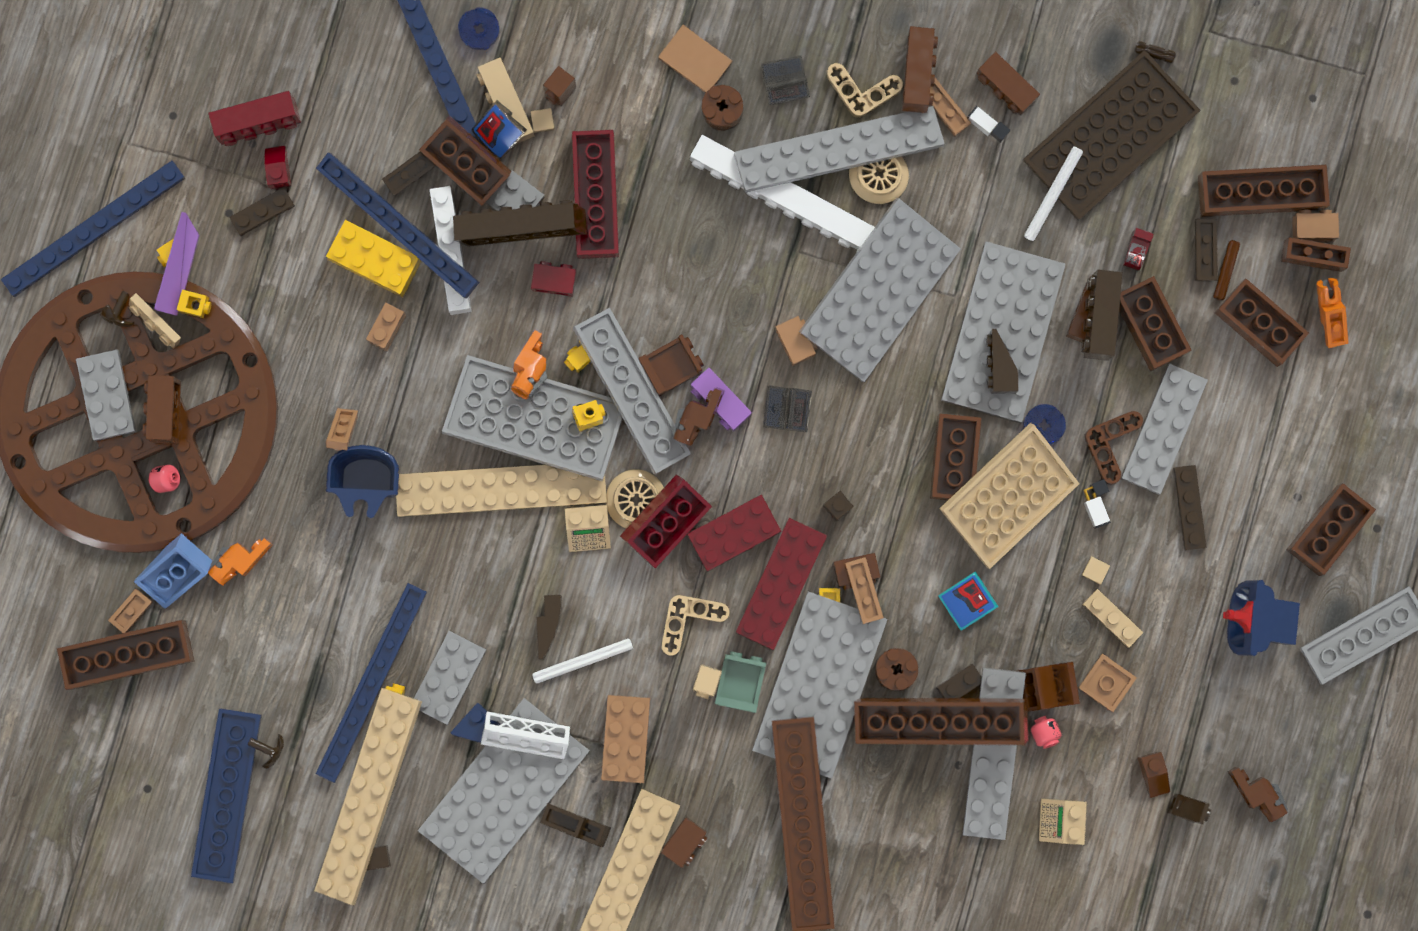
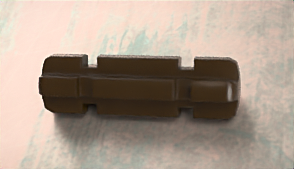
(1155, 51)

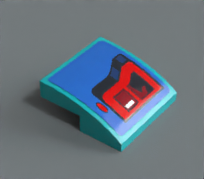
(968, 601)

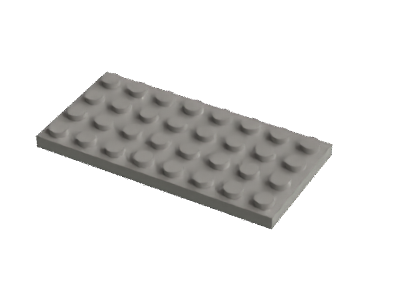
(880, 290)
(1017, 298)
(531, 428)
(822, 676)
(498, 800)

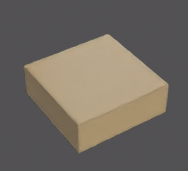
(542, 120)
(1095, 570)

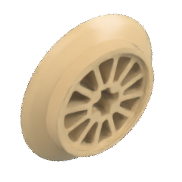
(885, 195)
(620, 482)

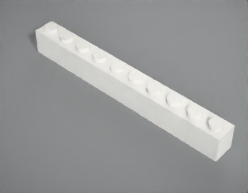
(788, 197)

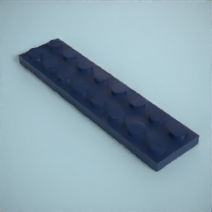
(226, 796)

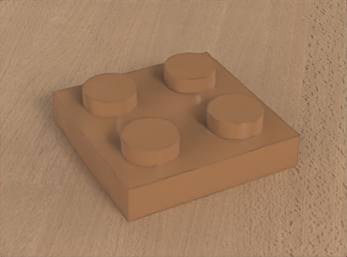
(1107, 682)

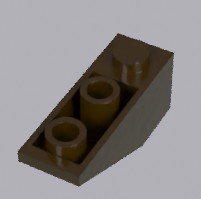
(1003, 370)
(1189, 809)

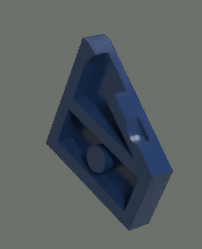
(472, 725)

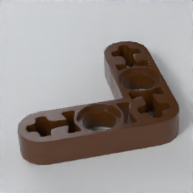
(1106, 436)

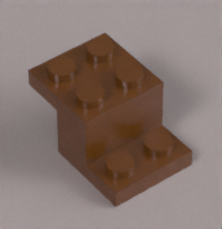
(1050, 686)

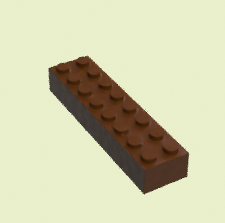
(941, 721)

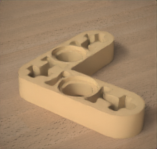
(863, 98)
(688, 611)

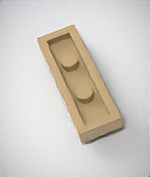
(154, 321)
(1112, 618)

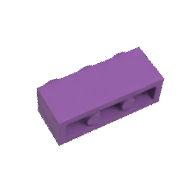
(730, 409)

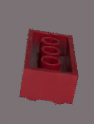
(255, 118)
(665, 521)
(734, 533)

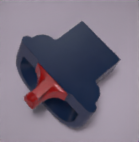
(1259, 619)

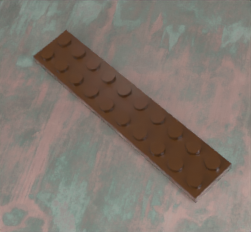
(803, 824)

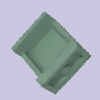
(740, 682)

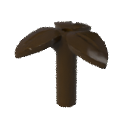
(112, 316)
(274, 753)

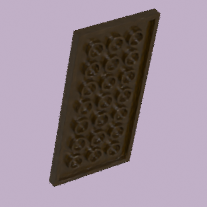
(1115, 132)

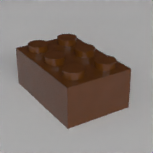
(162, 409)

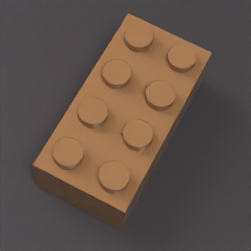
(625, 739)

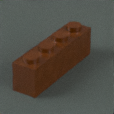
(918, 69)

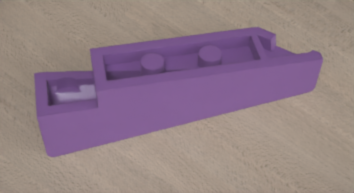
(178, 266)

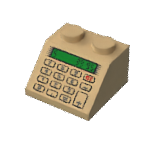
(587, 528)
(1062, 821)

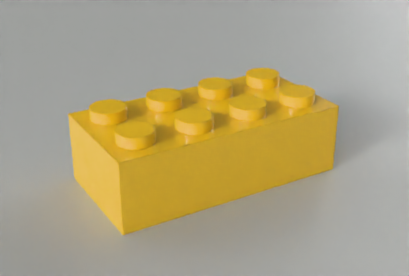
(373, 258)

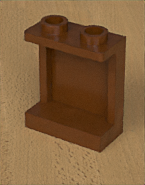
(671, 365)

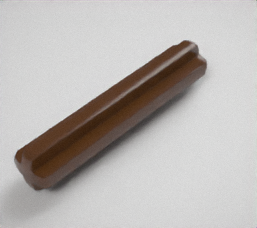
(1226, 270)

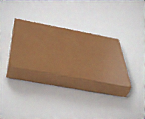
(695, 59)

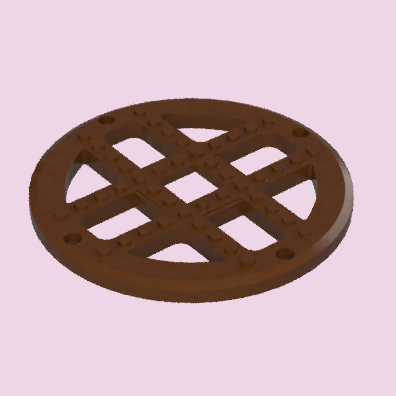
(210, 502)

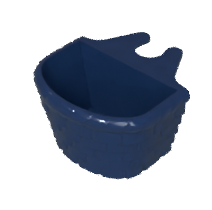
(362, 474)

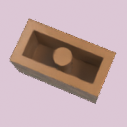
(1316, 226)
(386, 327)
(795, 344)

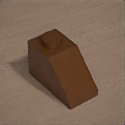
(1154, 774)

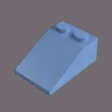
(174, 571)

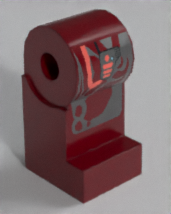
(1137, 249)

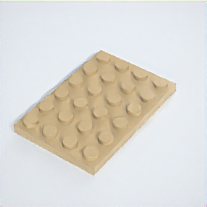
(1009, 495)

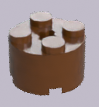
(728, 117)
(907, 664)

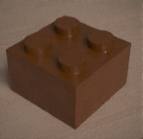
(684, 842)

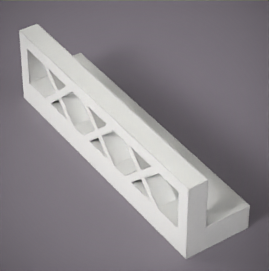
(525, 739)

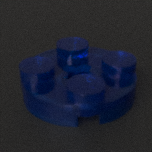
(474, 18)
(1052, 417)

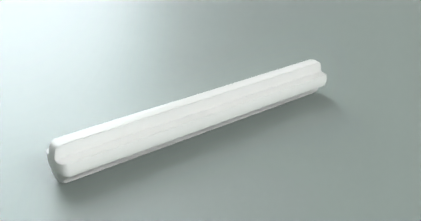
(1053, 193)
(582, 661)

